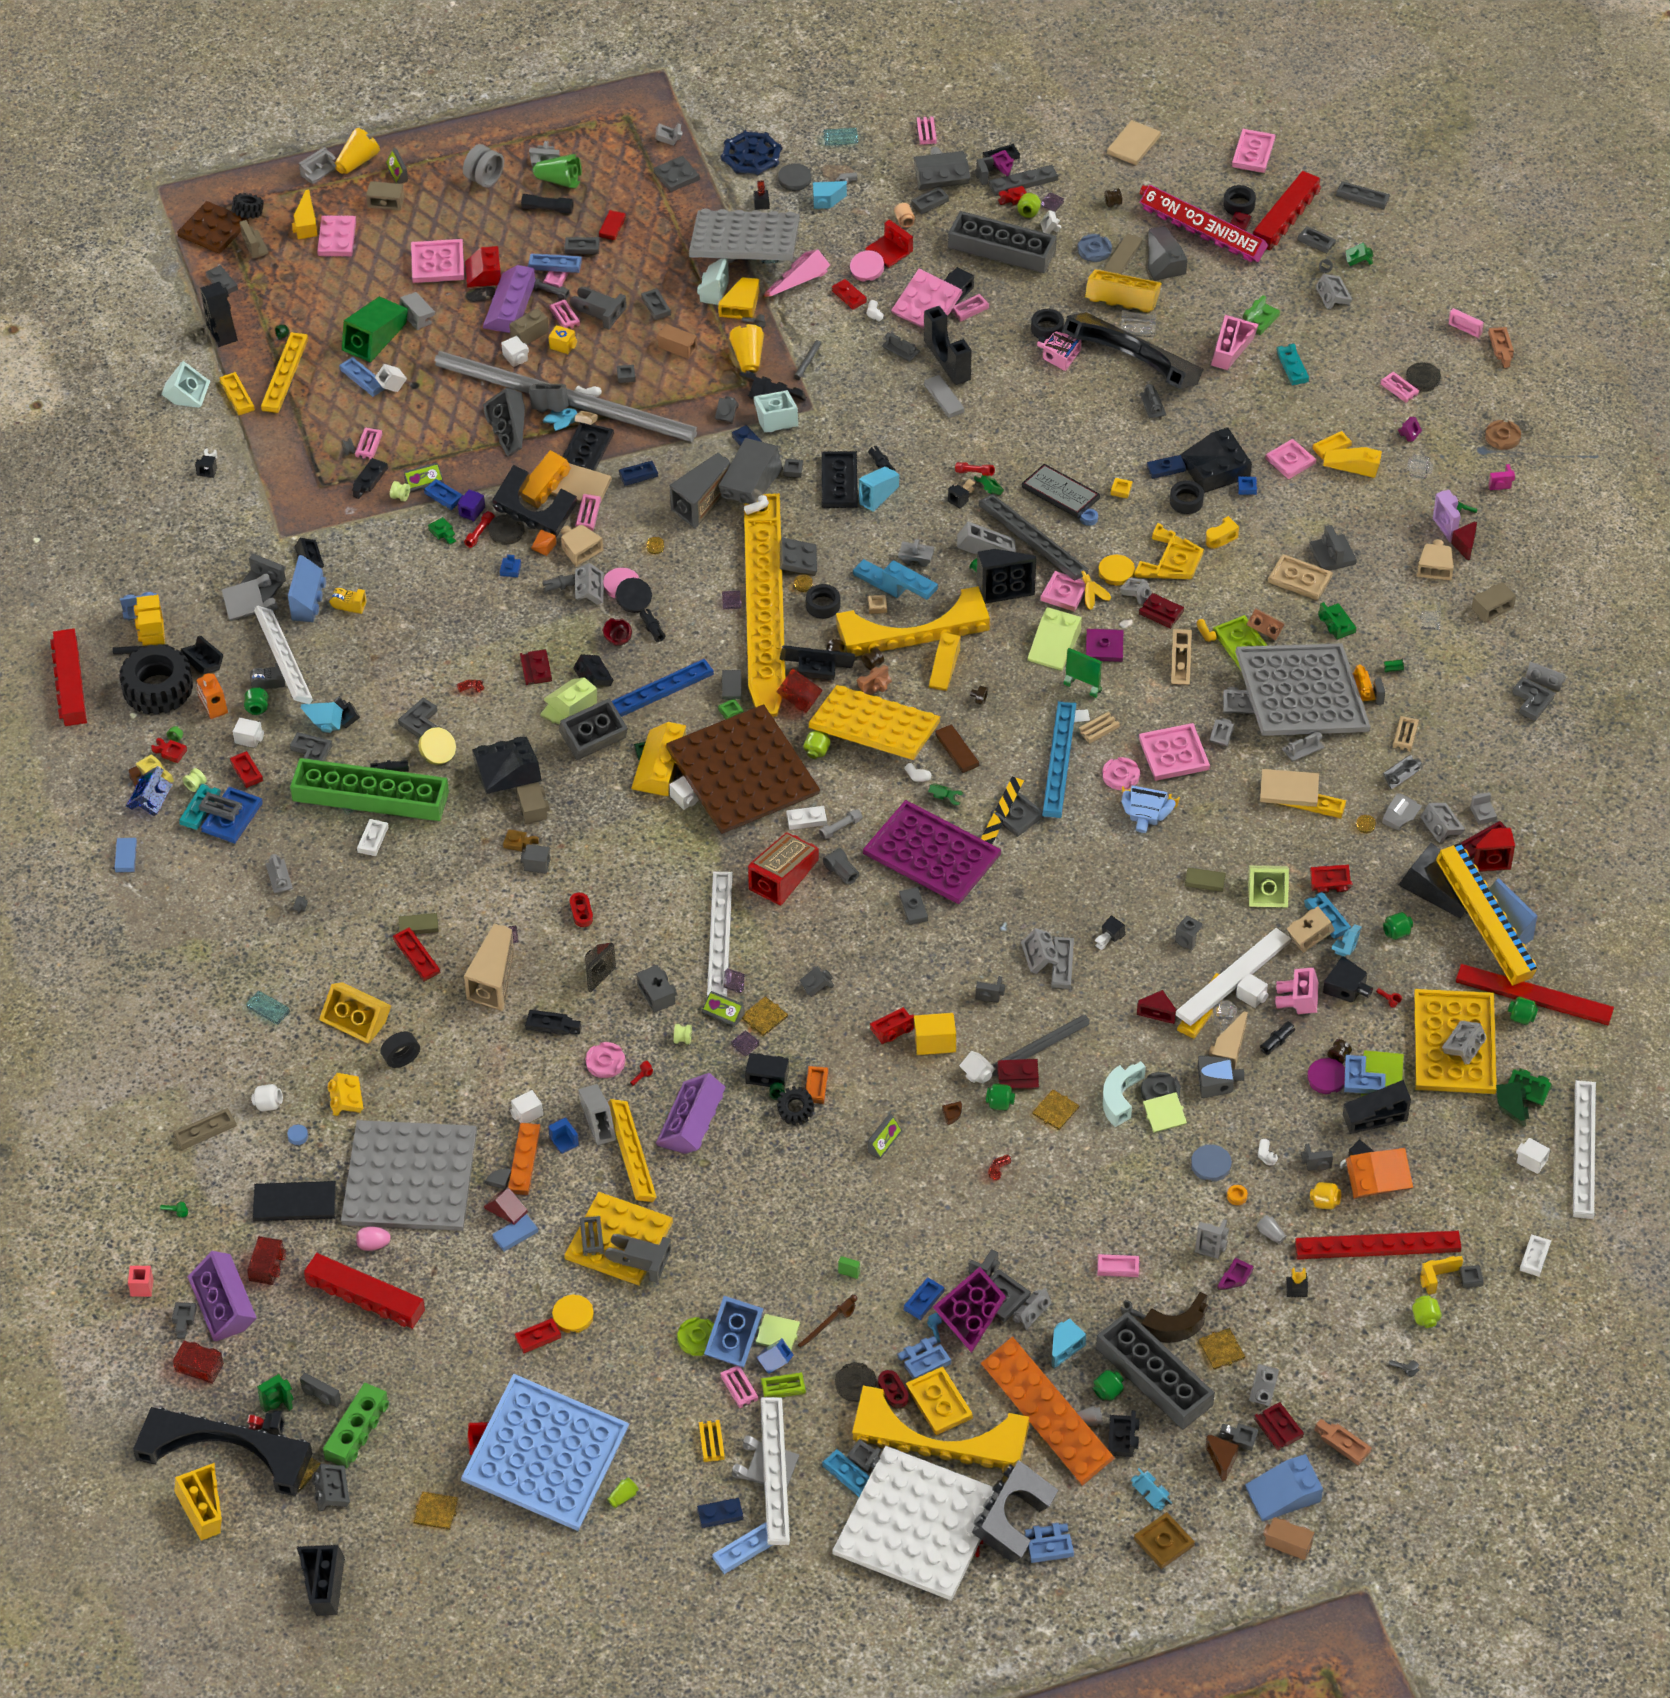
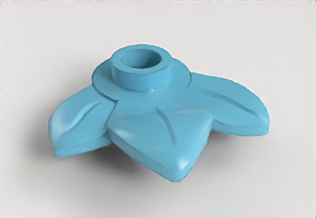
(561, 419)

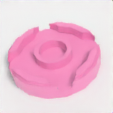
(867, 266)
(614, 577)
(1121, 773)
(605, 1060)

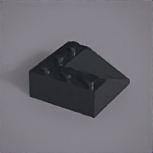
(1217, 460)
(1005, 575)
(506, 764)

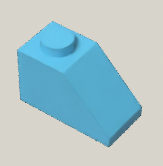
(828, 193)
(324, 715)
(1066, 1341)

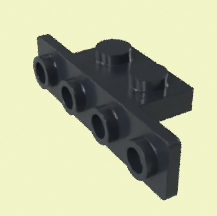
(764, 386)
(817, 662)

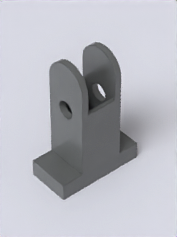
(599, 305)
(640, 1254)

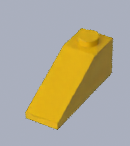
(304, 218)
(1354, 460)
(945, 661)

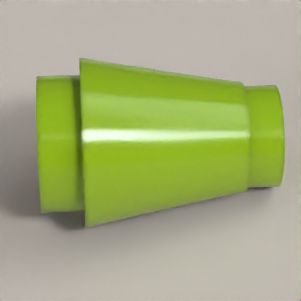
(623, 1492)

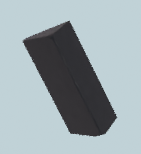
(309, 550)

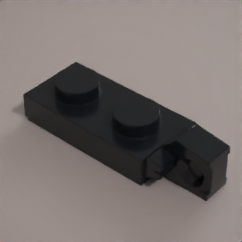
(369, 477)
(552, 1023)

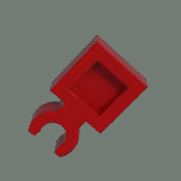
(171, 751)

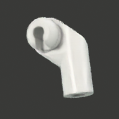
(754, 507)
(1264, 1154)

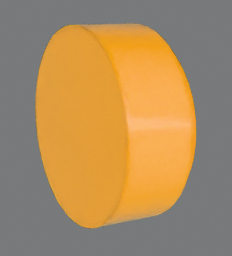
(1237, 1195)

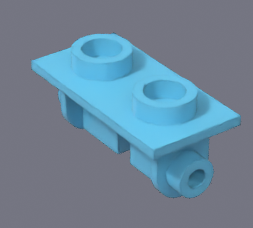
(1157, 1495)

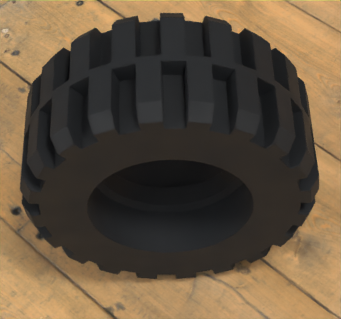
(153, 662)

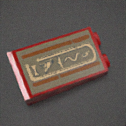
(781, 868)

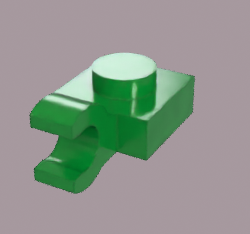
(990, 485)
(442, 529)
(941, 791)

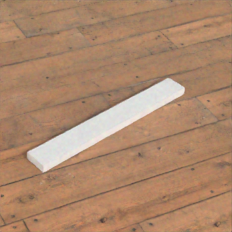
(283, 655)
(719, 931)
(1231, 977)
(1584, 1149)
(774, 1471)

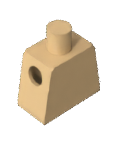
(580, 543)
(1436, 561)

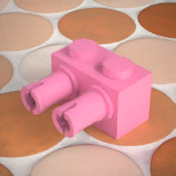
(1304, 991)

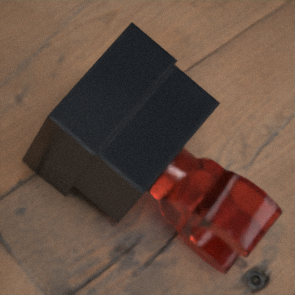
(761, 197)

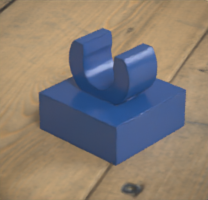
(510, 566)

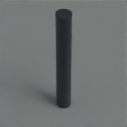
(129, 649)

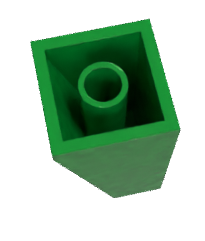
(372, 328)

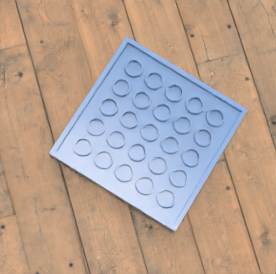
(545, 1452)

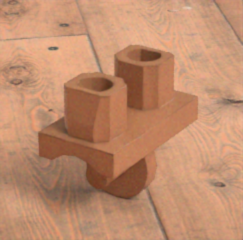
(1265, 624)
(875, 681)

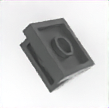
(1332, 550)

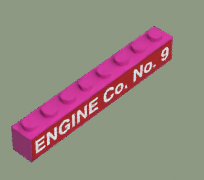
(1203, 223)

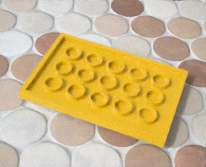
(874, 722)
(1434, 1021)

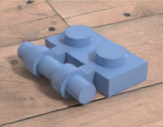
(926, 1362)
(1051, 1547)

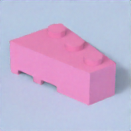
(1232, 341)

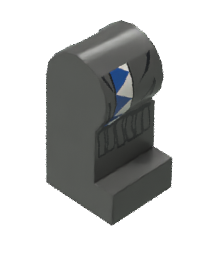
(267, 678)

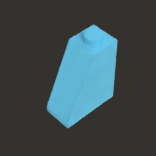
(877, 487)

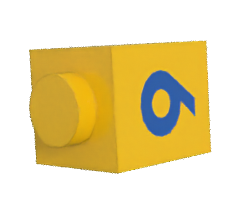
(562, 339)

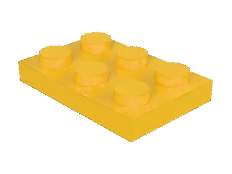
(939, 1400)

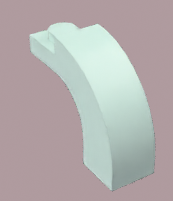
(1114, 1104)

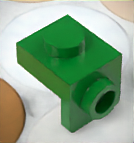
(1359, 253)

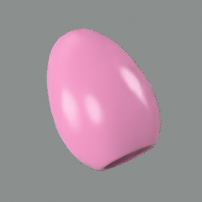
(372, 1238)

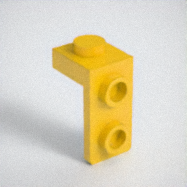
(1433, 1268)

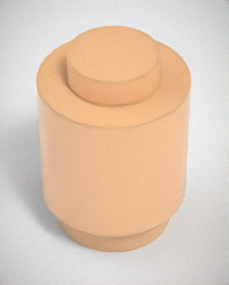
(904, 215)

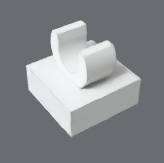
(1049, 223)

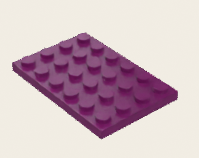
(932, 852)

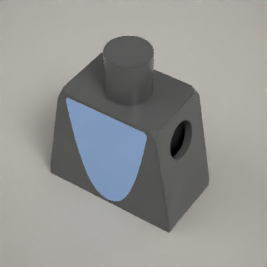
(1217, 1076)

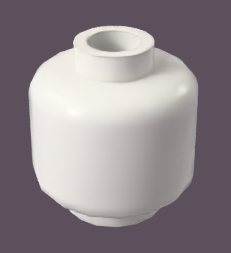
(267, 1097)

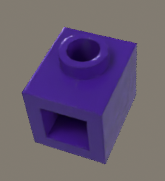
(471, 505)

